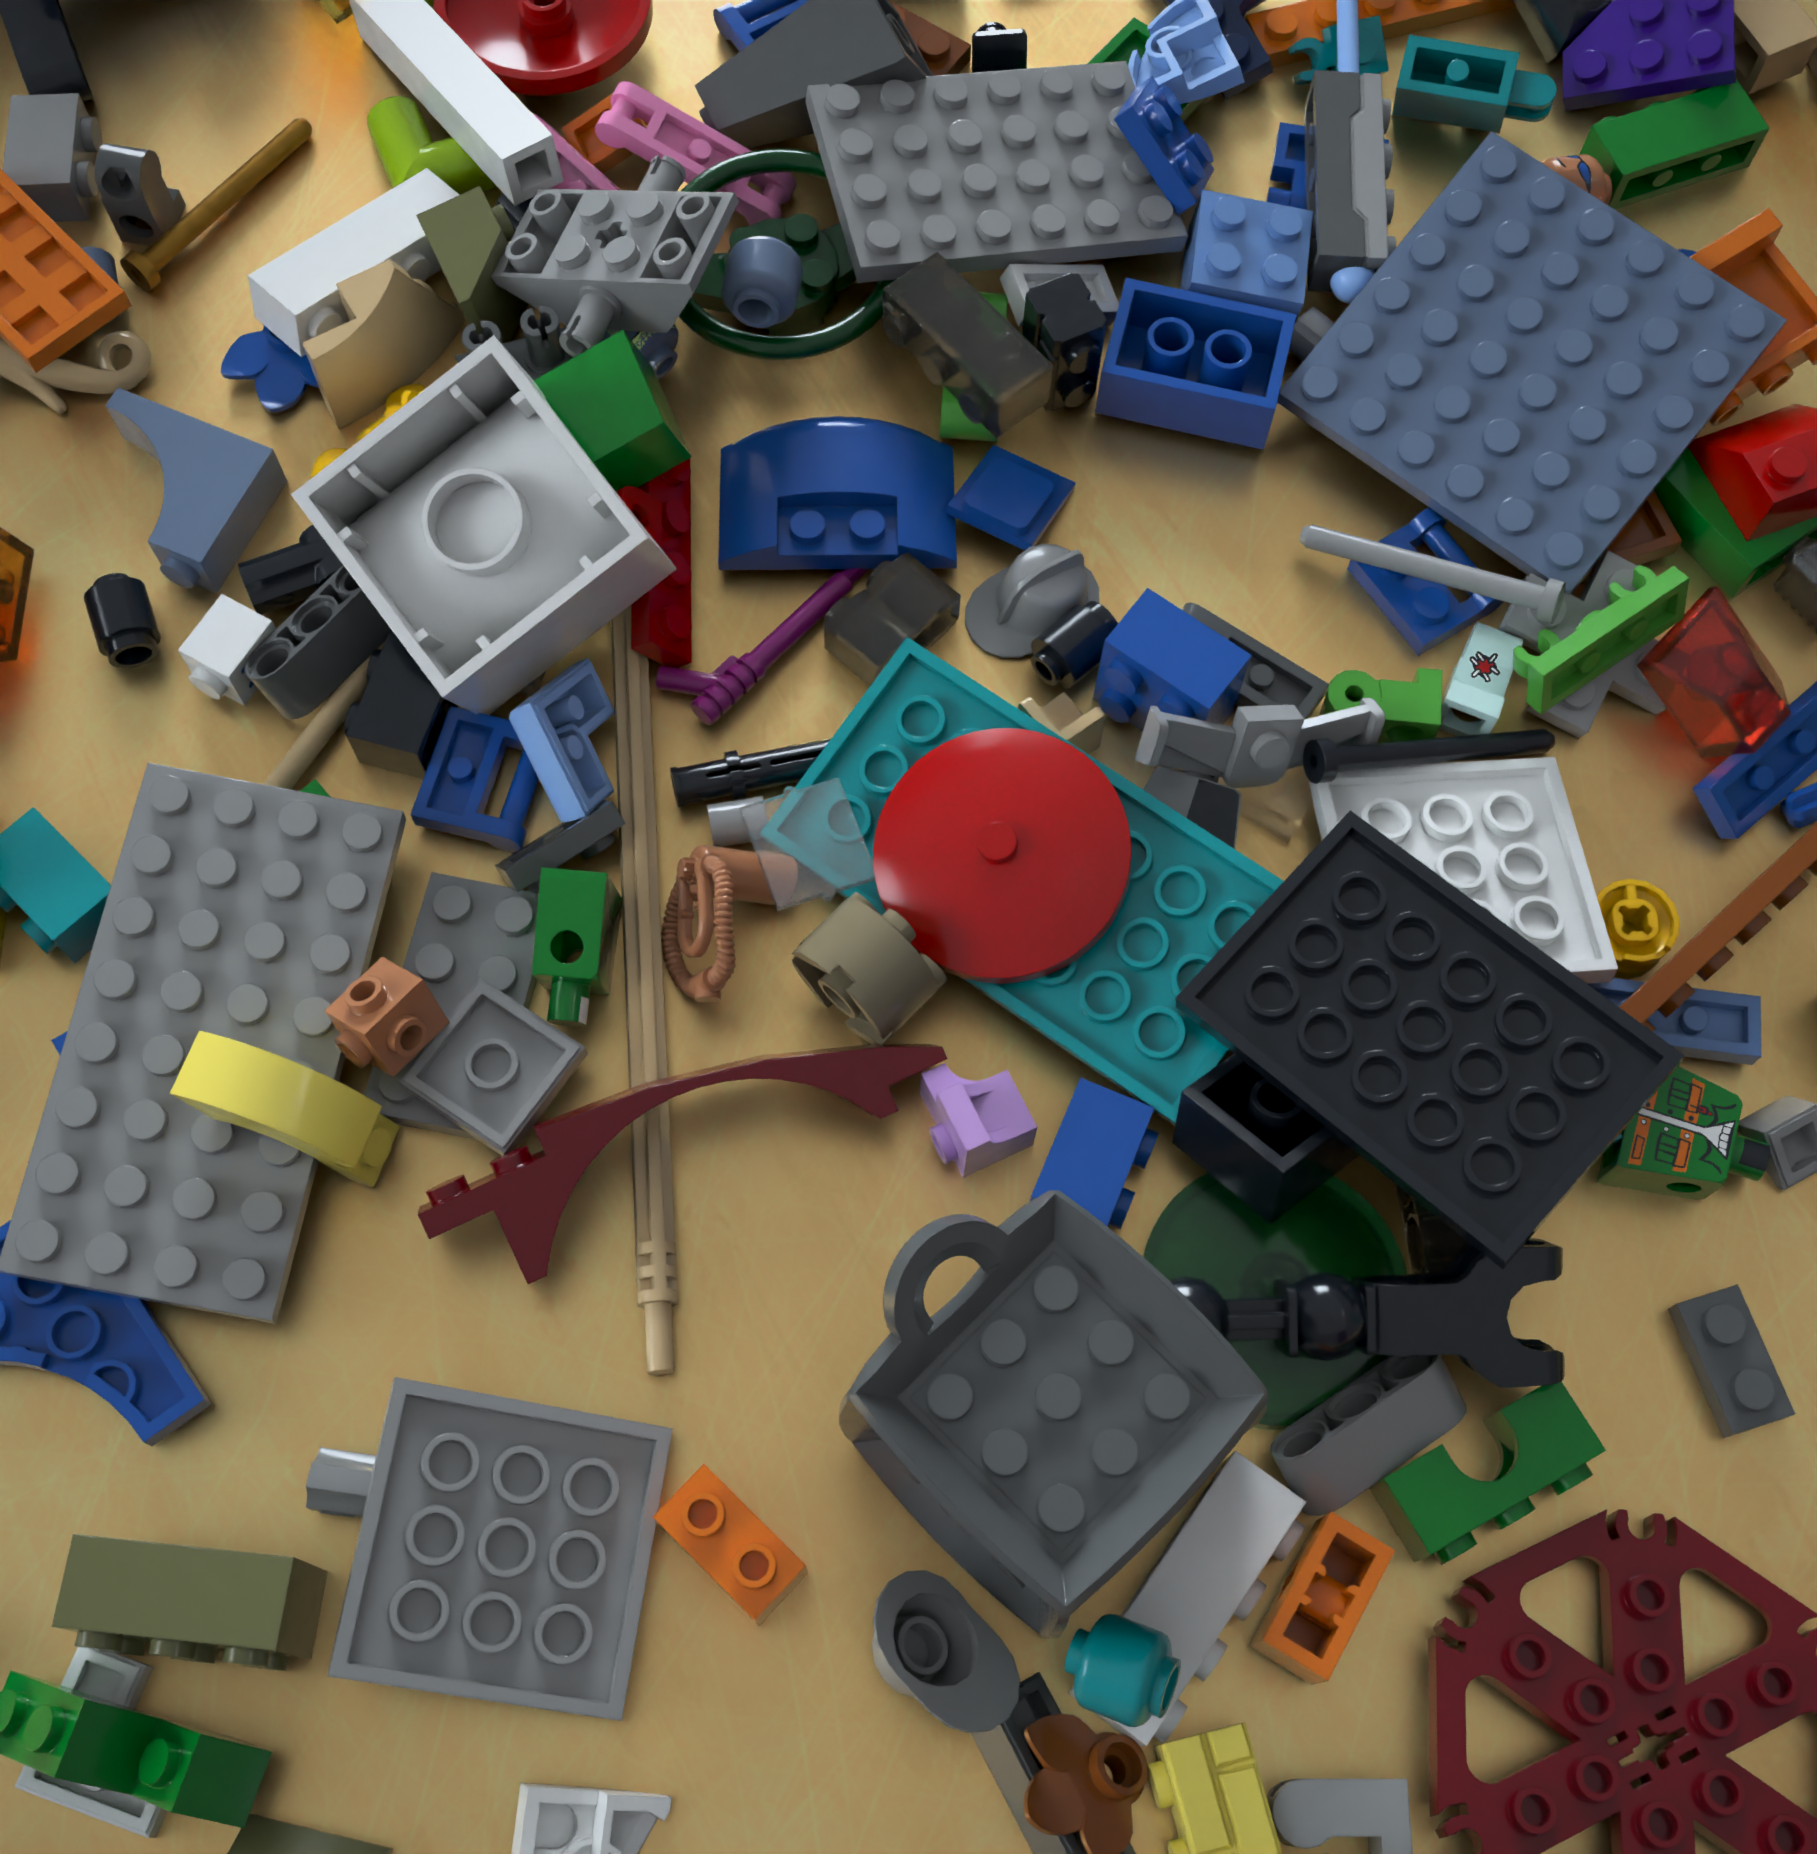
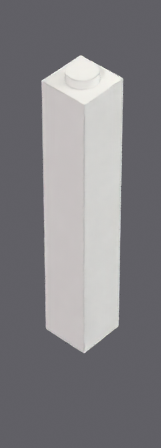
(461, 94)

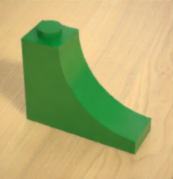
(1713, 536)

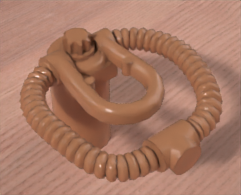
(700, 878)

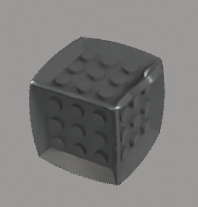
(1045, 1403)

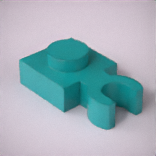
(1324, 56)

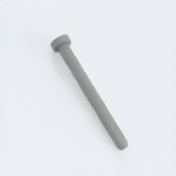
(1542, 598)

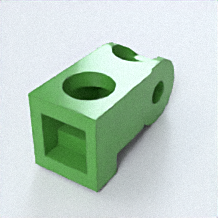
(1409, 707)

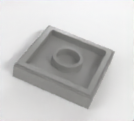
(493, 1067)

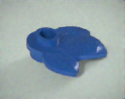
(275, 367)

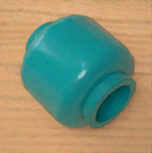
(1123, 1670)

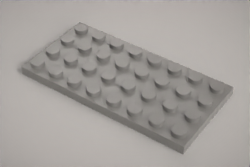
(226, 919)

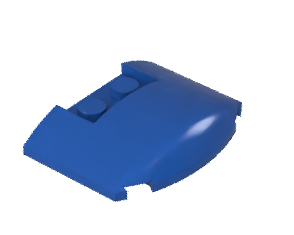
(835, 497)

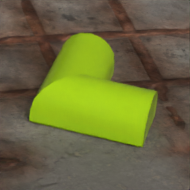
(408, 148)

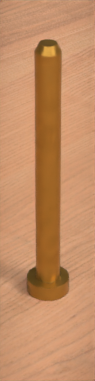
(144, 267)

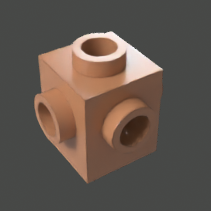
(386, 1017)

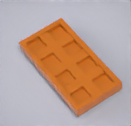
(47, 283)

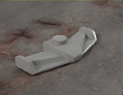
(1257, 745)

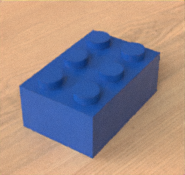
(1195, 363)

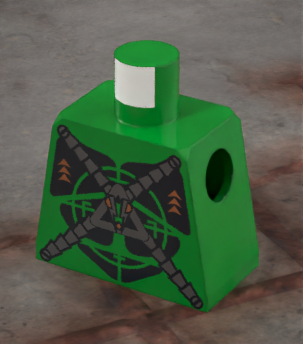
(575, 915)

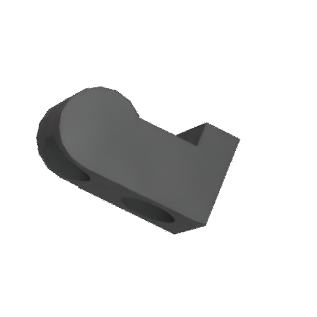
(135, 189)

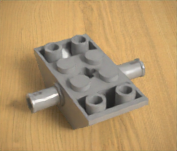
(615, 254)

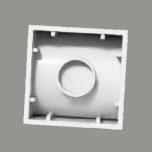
(482, 531)

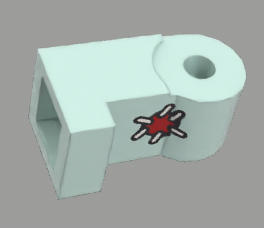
(1479, 681)

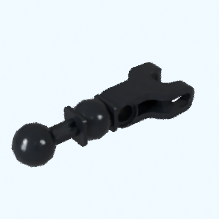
(1401, 1315)

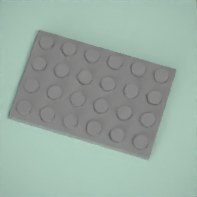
(989, 170)

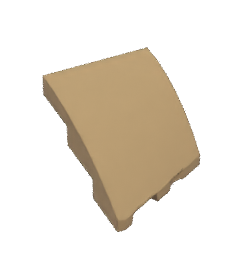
(389, 342)

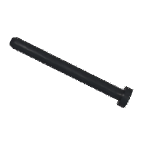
(1324, 760)

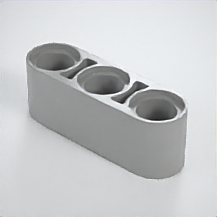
(1367, 1430)

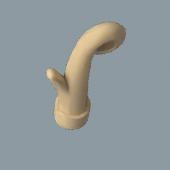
(77, 376)

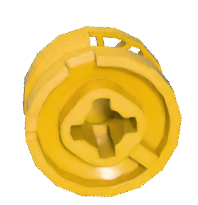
(1639, 925)

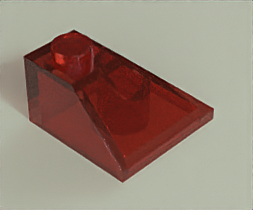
(1716, 680)

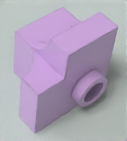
(976, 1119)

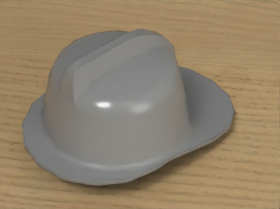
(1028, 599)
(943, 1653)

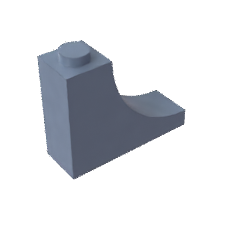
(213, 488)

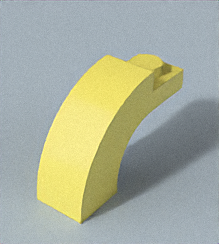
(288, 1104)

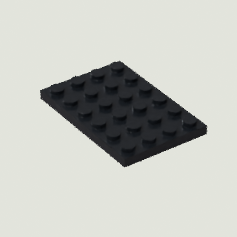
(1429, 1036)

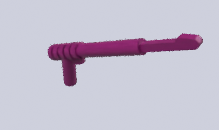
(737, 676)

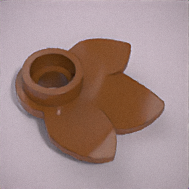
(1074, 1787)

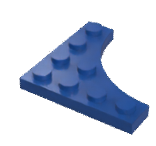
(103, 1344)

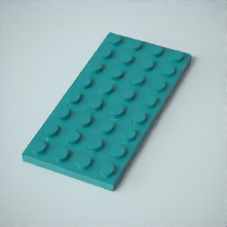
(1178, 911)

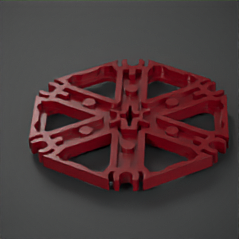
(1639, 1679)

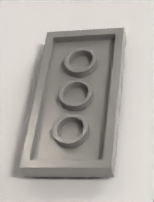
(461, 936)

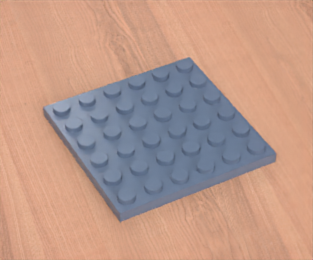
(1530, 363)

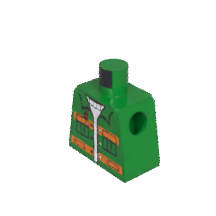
(1684, 1142)

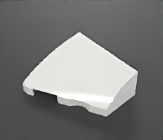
(584, 1819)

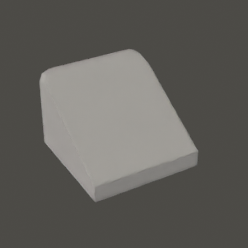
(1791, 1132)

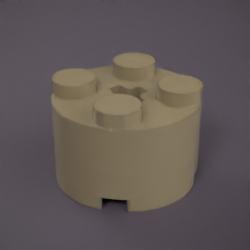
(867, 968)

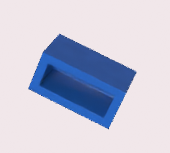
(1096, 1149)

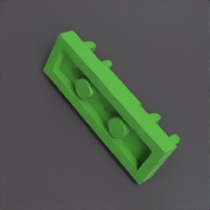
(1602, 636)

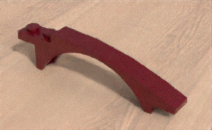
(534, 1189)

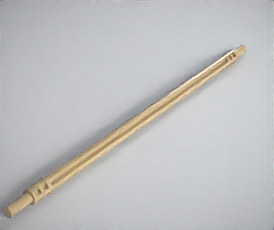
(644, 996)

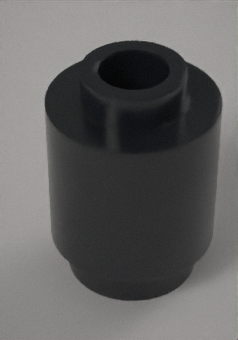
(122, 620)
(1072, 644)

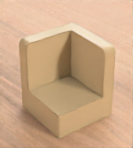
(1068, 721)

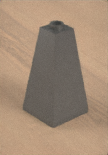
(764, 86)

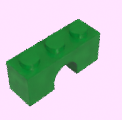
(1539, 1444)

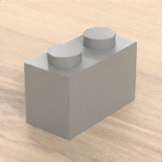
(53, 153)

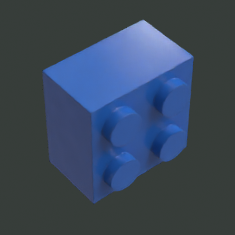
(1170, 663)

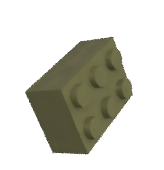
(189, 1602)

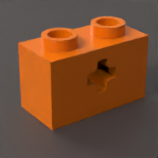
(731, 1544)
(1322, 1598)

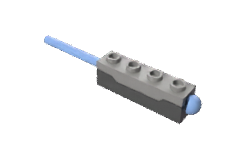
(1347, 169)

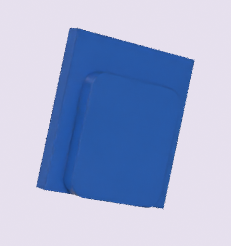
(1010, 498)

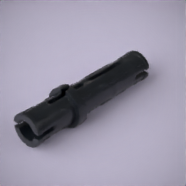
(744, 773)

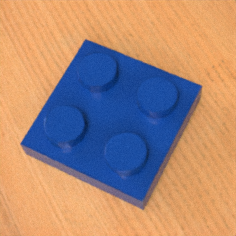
(1164, 144)

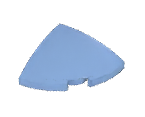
(1187, 53)

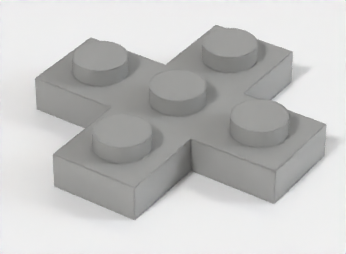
(1625, 679)

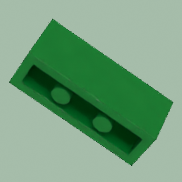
(1676, 142)

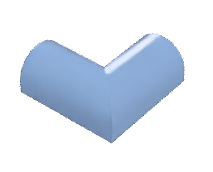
(555, 737)

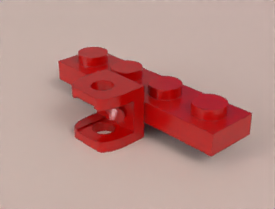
(663, 614)

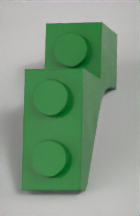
(129, 1751)

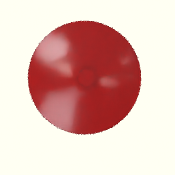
(550, 43)
(1003, 854)

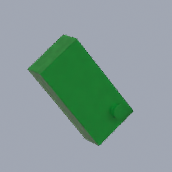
(616, 412)

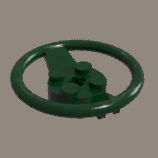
(824, 263)

